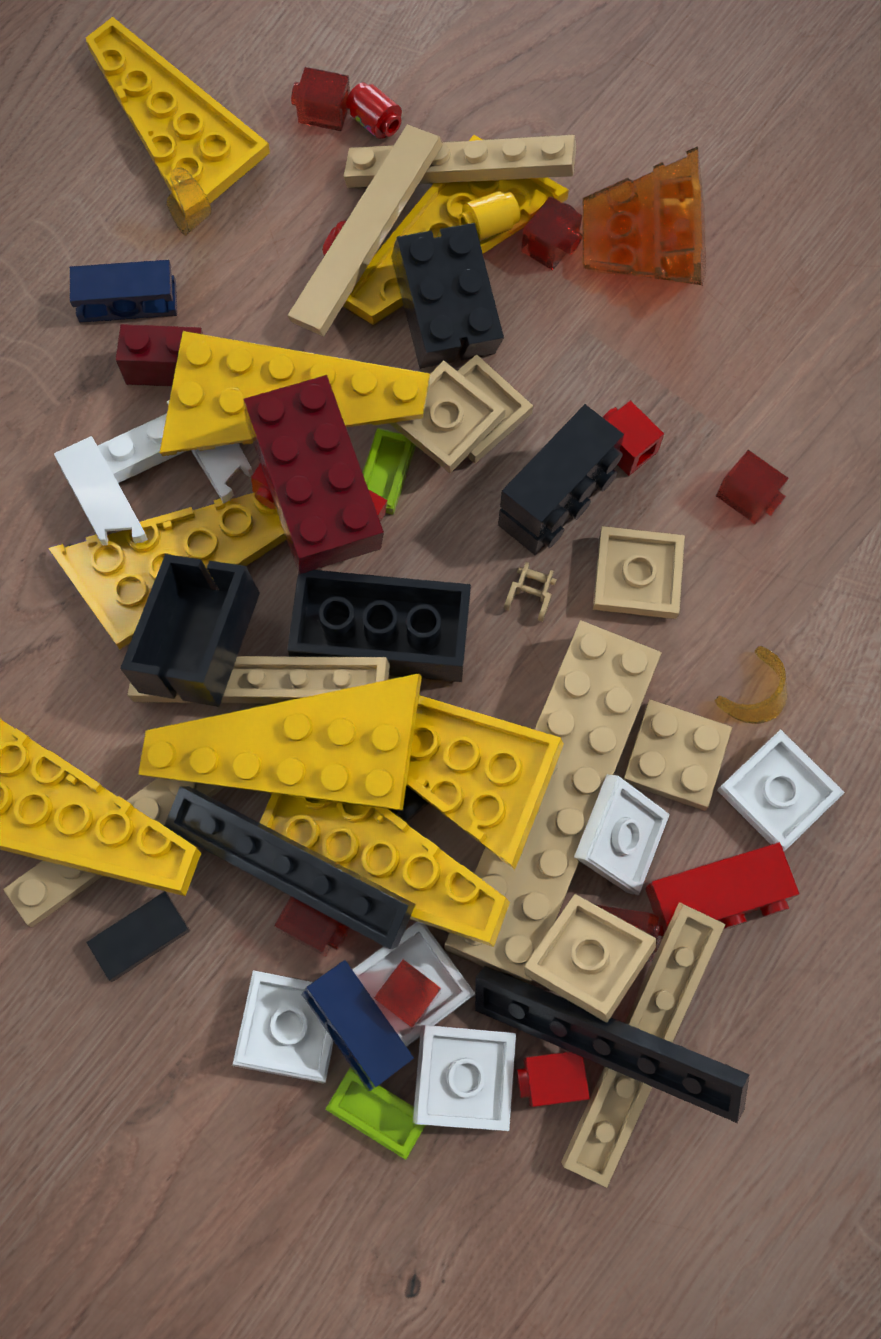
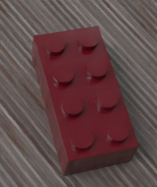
(313, 474)

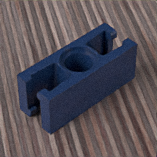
(123, 291)
(357, 1025)

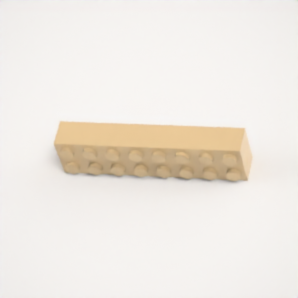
(593, 715)

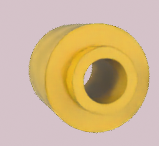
(491, 214)

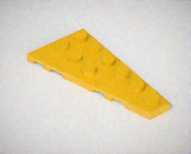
(174, 115)
(378, 290)
(220, 372)
(120, 575)
(321, 746)
(482, 773)
(75, 822)
(395, 857)

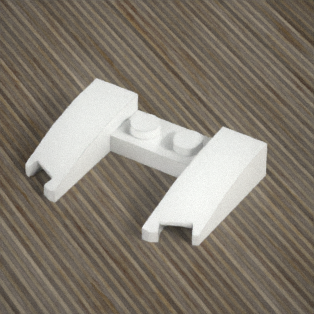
(97, 470)

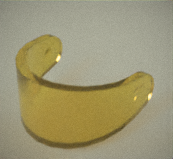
(192, 200)
(764, 710)

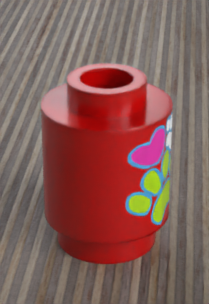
(374, 110)

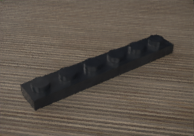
(290, 867)
(613, 1044)

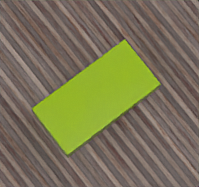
(388, 465)
(376, 1114)

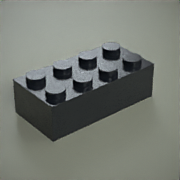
(362, 615)

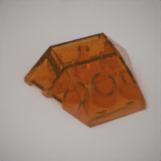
(649, 225)

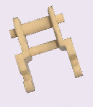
(516, 588)

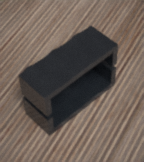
(447, 295)
(560, 480)
(191, 630)

